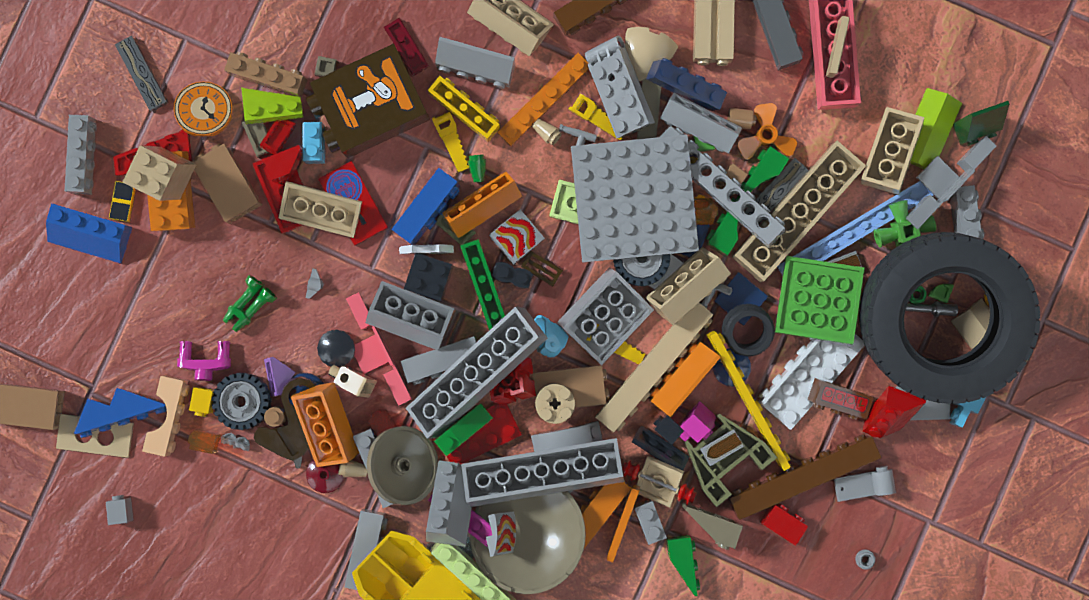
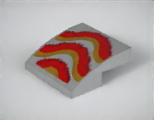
(516, 236)
(503, 533)

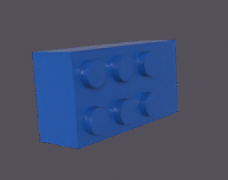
(426, 207)

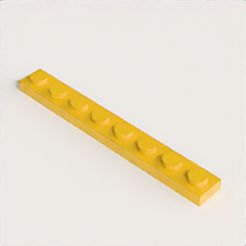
(753, 406)

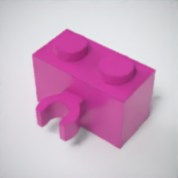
(698, 423)

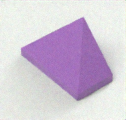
(277, 375)

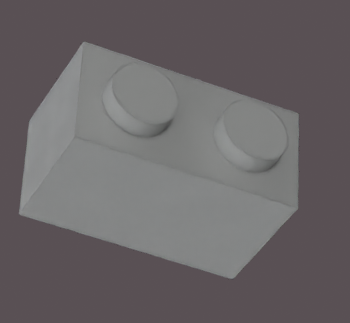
(649, 521)

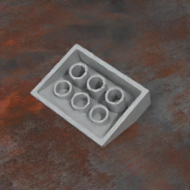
(612, 306)

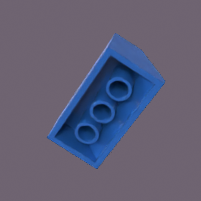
(87, 233)

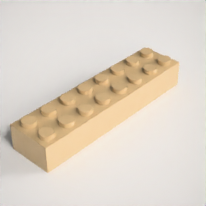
(801, 209)

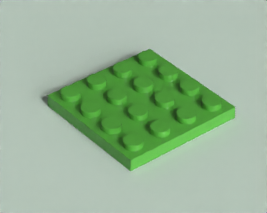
(819, 300)

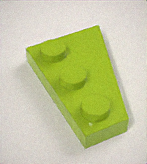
(269, 106)

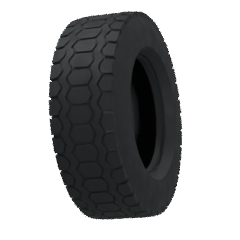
(993, 360)

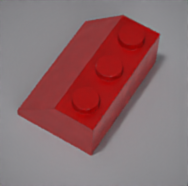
(891, 412)

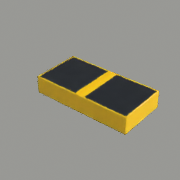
(122, 202)

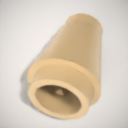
(548, 132)
(352, 469)

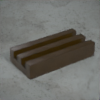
(528, 260)

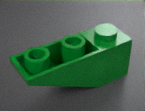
(680, 553)

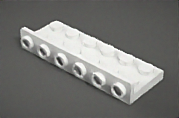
(790, 391)

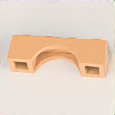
(172, 392)

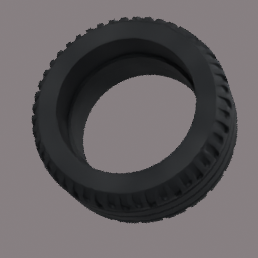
(760, 344)

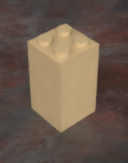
(159, 173)

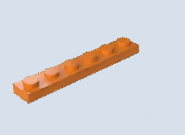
(544, 100)

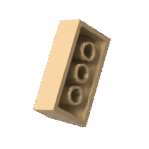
(513, 22)

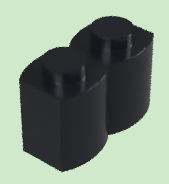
(518, 277)

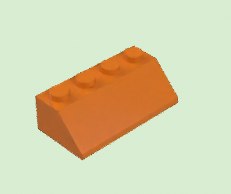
(684, 378)
(325, 425)

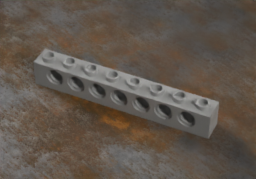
(736, 209)

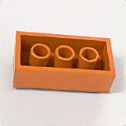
(173, 213)

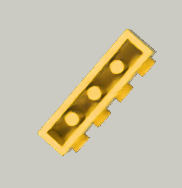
(468, 112)

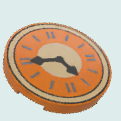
(203, 109)

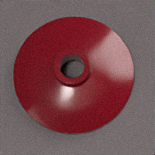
(320, 484)

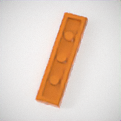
(623, 523)

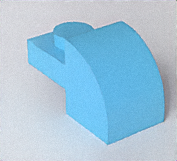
(961, 413)

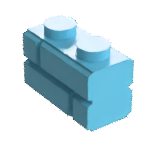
(313, 143)

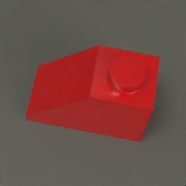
(283, 164)

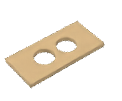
(68, 441)

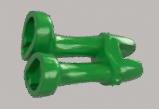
(236, 309)

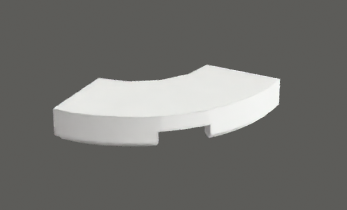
(426, 249)

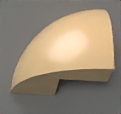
(647, 47)

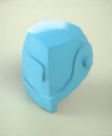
(556, 337)

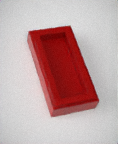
(277, 136)

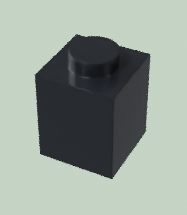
(667, 428)

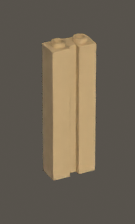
(713, 32)

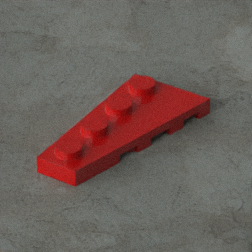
(173, 142)

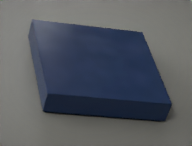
(742, 293)

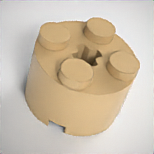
(563, 411)

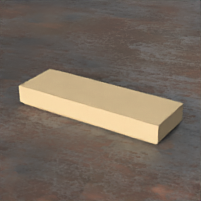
(838, 45)

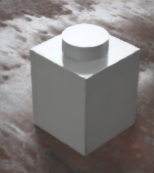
(119, 510)

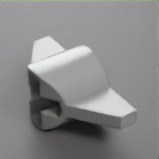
(314, 284)

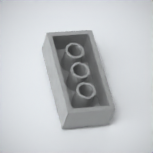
(409, 315)

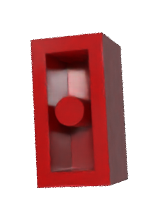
(784, 524)

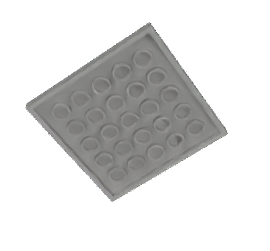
(634, 198)

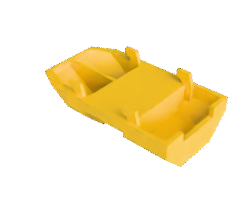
(406, 571)

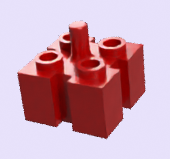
(515, 385)

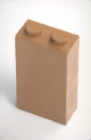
(226, 183)
(584, 383)
(30, 406)

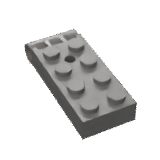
(620, 96)

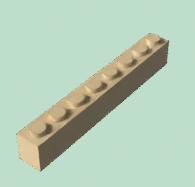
(652, 367)

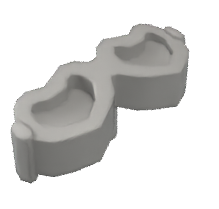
(240, 442)

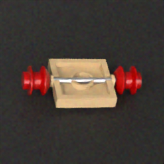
(659, 481)

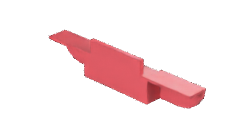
(374, 351)

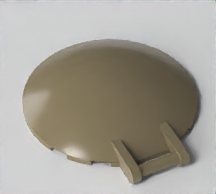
(546, 543)

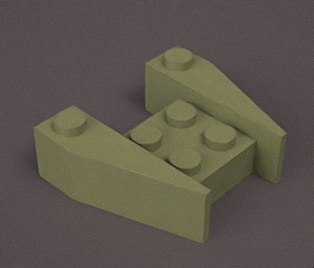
(710, 475)

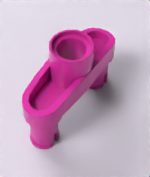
(204, 368)

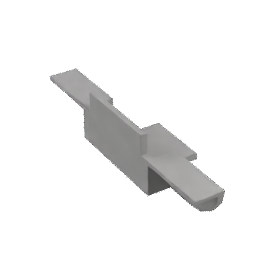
(945, 182)

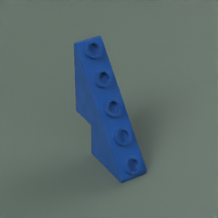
(121, 410)

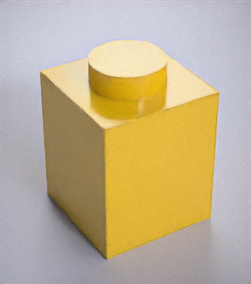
(201, 401)

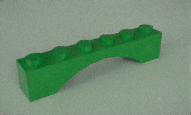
(768, 167)

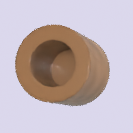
(742, 117)
(275, 416)

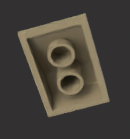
(721, 529)

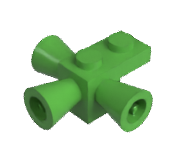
(902, 230)

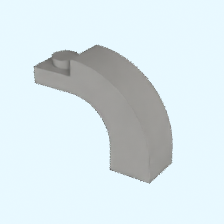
(567, 437)

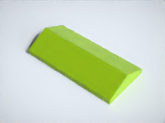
(939, 116)

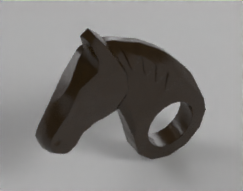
(289, 439)

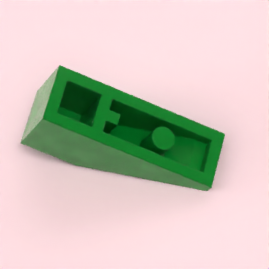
(463, 429)

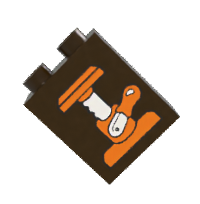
(367, 102)

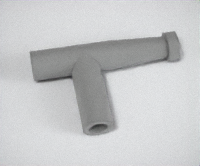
(582, 135)
(722, 288)

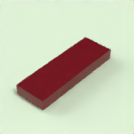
(406, 46)

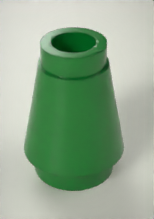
(477, 167)

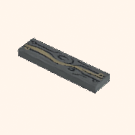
(141, 73)
(780, 186)

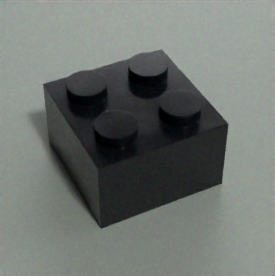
(428, 277)

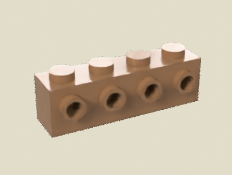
(269, 76)

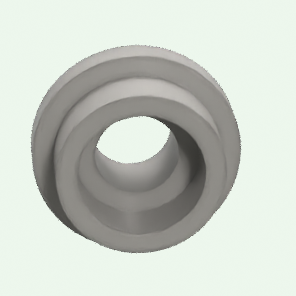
(870, 562)

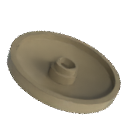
(402, 465)

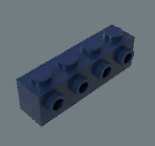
(686, 85)

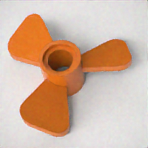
(765, 116)

